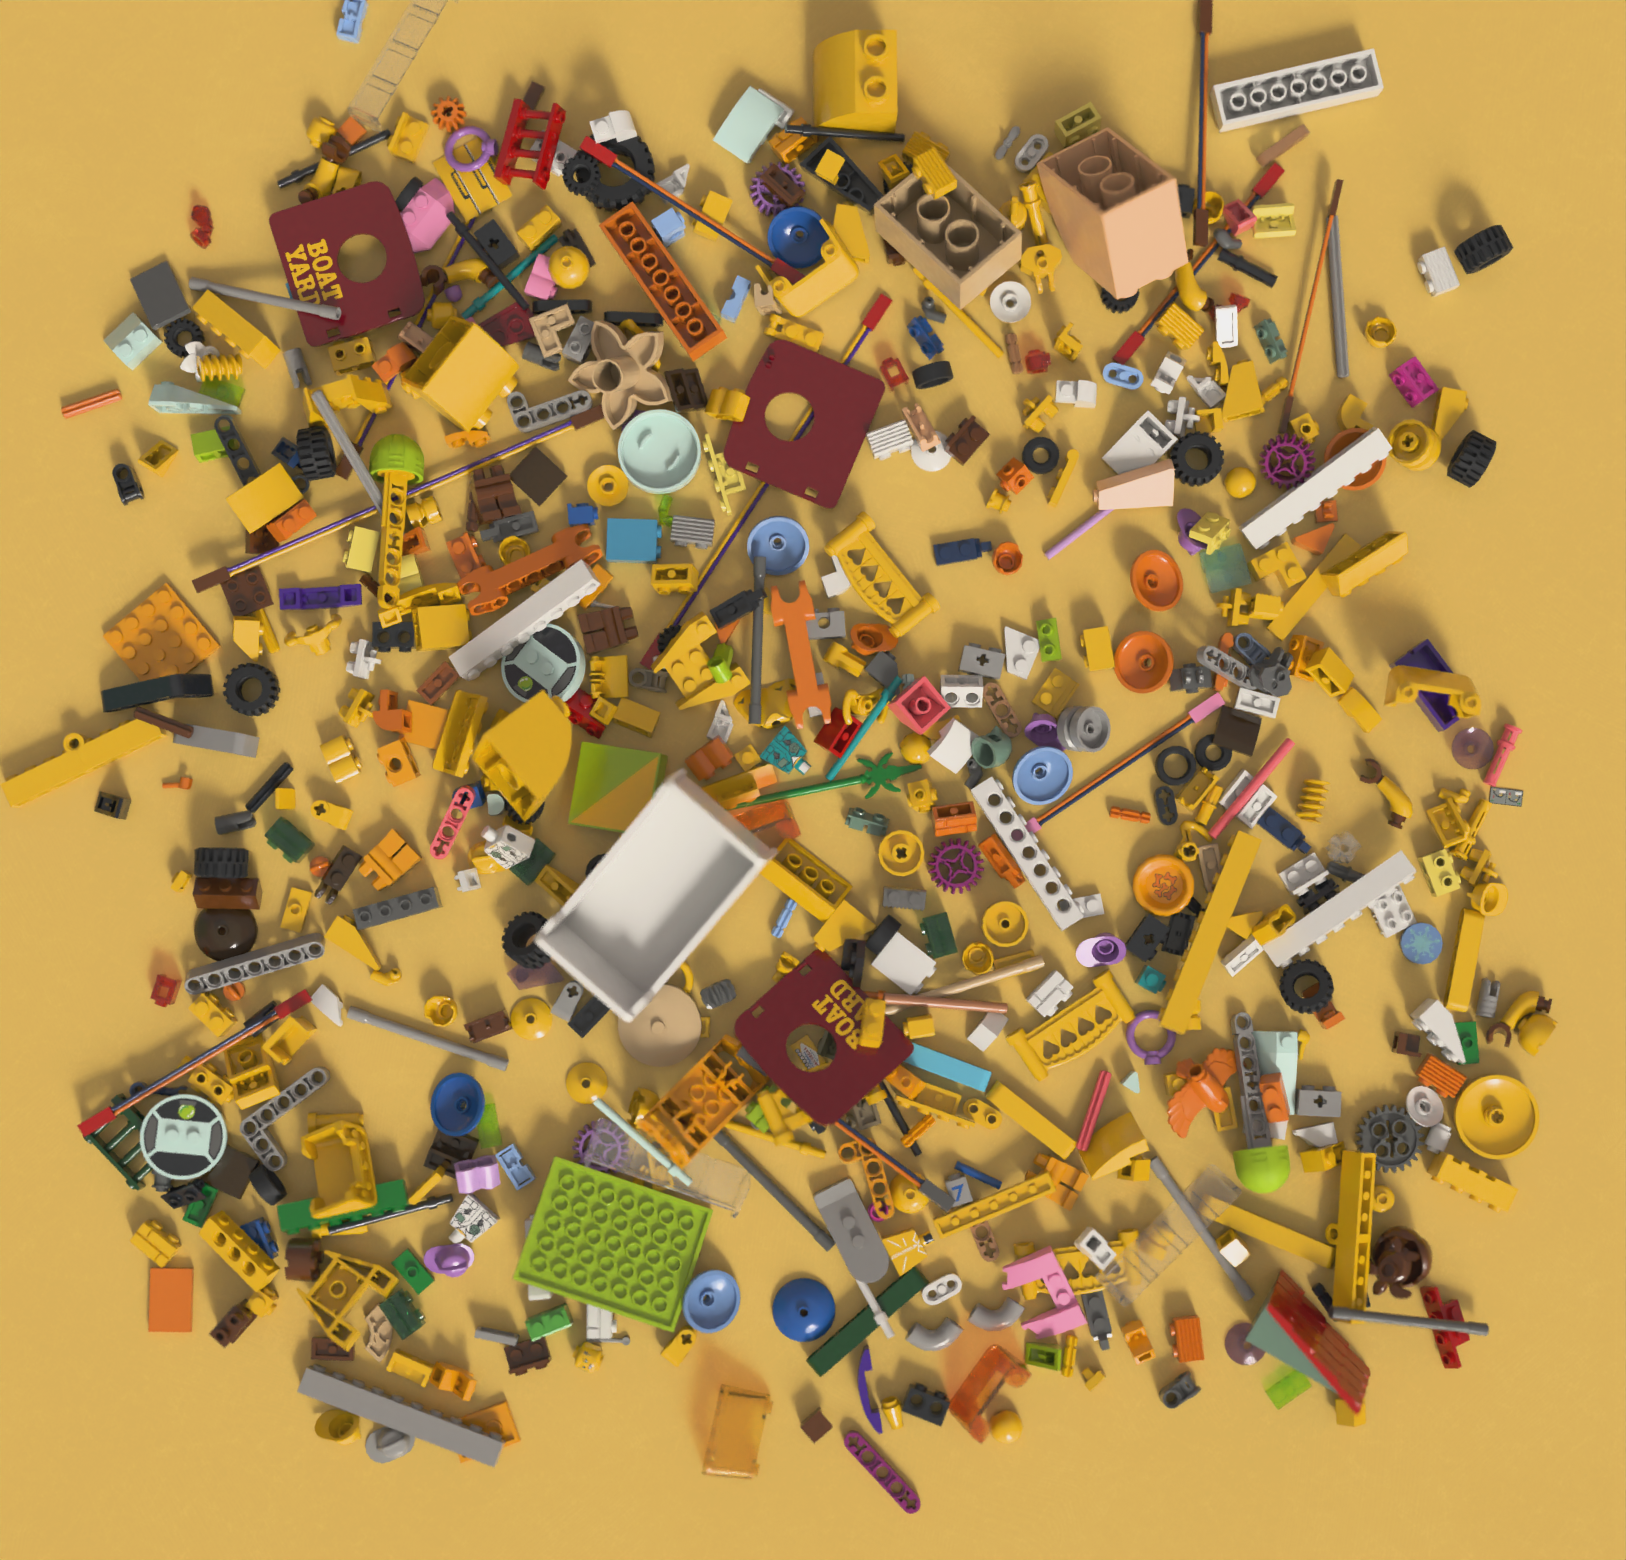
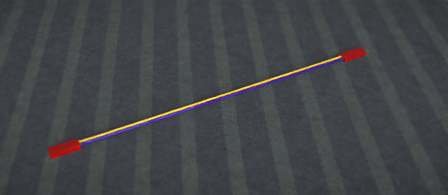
(870, 322)

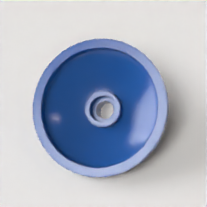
(790, 248)
(449, 1104)
(808, 1295)

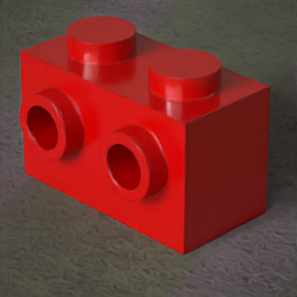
(837, 735)

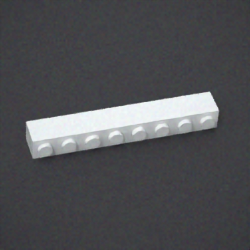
(1321, 484)
(525, 620)
(1339, 909)

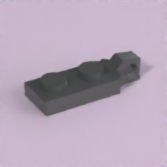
(516, 525)
(1097, 1318)

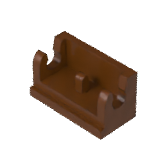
(781, 186)
(488, 1026)

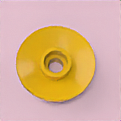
(607, 475)
(539, 1011)
(592, 1073)

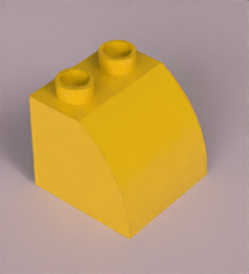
(856, 81)
(462, 373)
(527, 752)

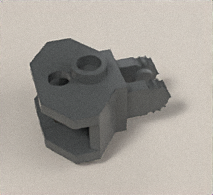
(1272, 674)
(1190, 678)

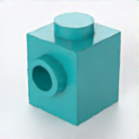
(1151, 979)

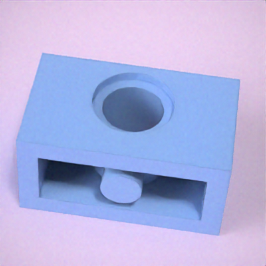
(669, 227)

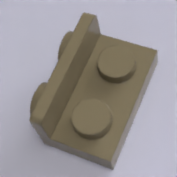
(863, 1116)

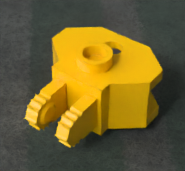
(1042, 266)

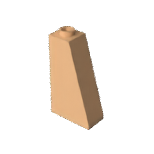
(1137, 488)

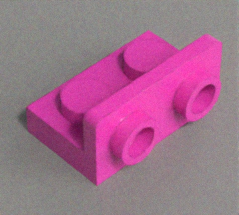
(1413, 382)

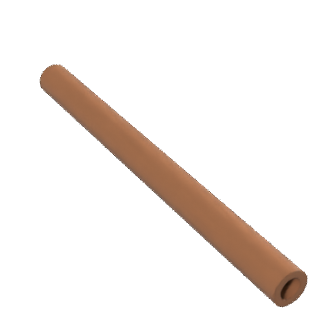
(946, 1003)

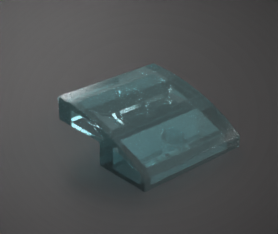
(1225, 568)

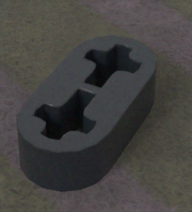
(1160, 807)

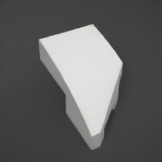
(676, 182)
(1207, 390)
(721, 724)
(328, 1004)
(1318, 1135)

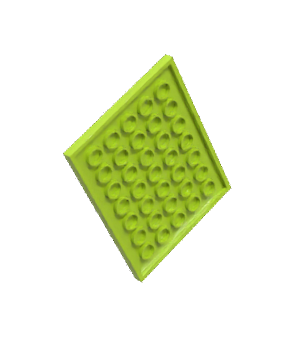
(613, 1244)

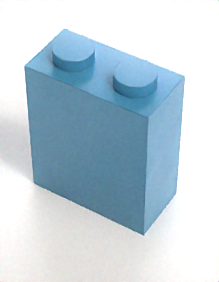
(633, 540)

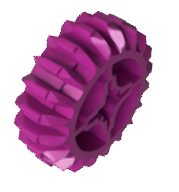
(1291, 467)
(948, 882)

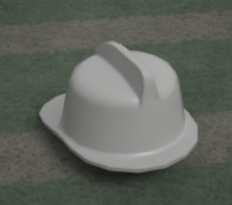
(388, 1444)

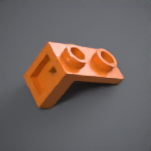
(1327, 1016)

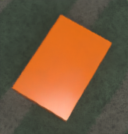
(171, 1299)

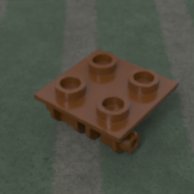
(246, 592)

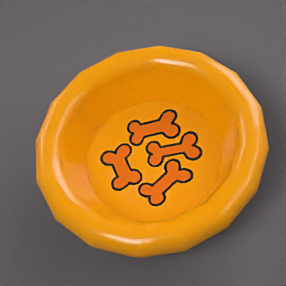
(1163, 885)

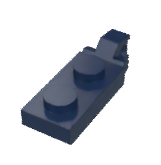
(960, 551)
(1283, 831)

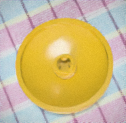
(1496, 1116)

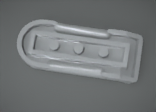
(852, 1231)

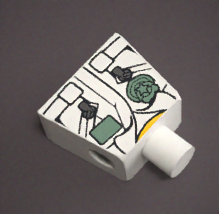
(507, 845)
(471, 1220)

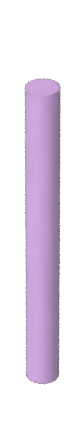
(1076, 533)

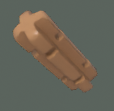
(1014, 353)

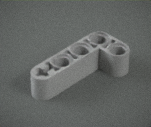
(551, 406)
(220, 741)

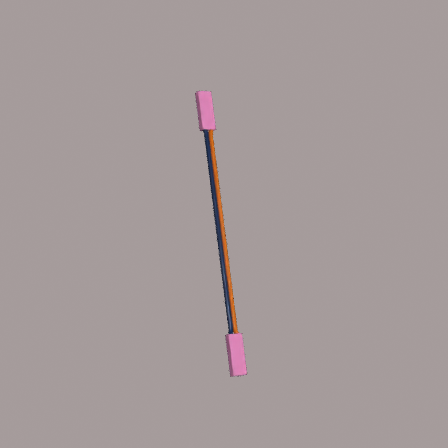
(1195, 714)

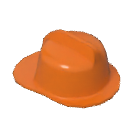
(872, 638)

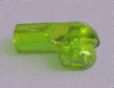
(663, 511)

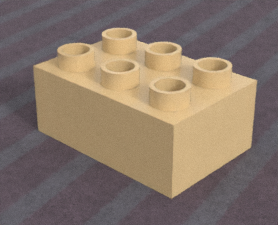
(950, 240)

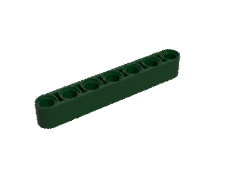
(864, 1323)

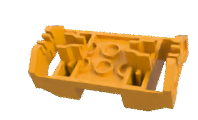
(701, 1103)

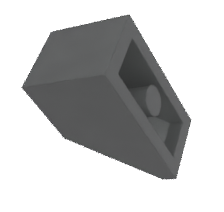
(883, 669)

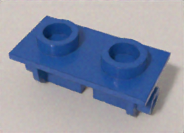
(919, 330)

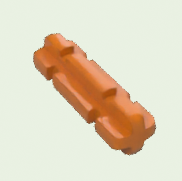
(1130, 815)

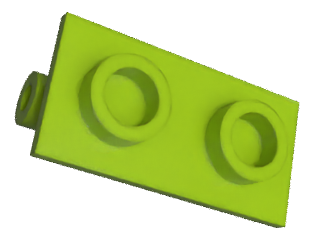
(1049, 640)

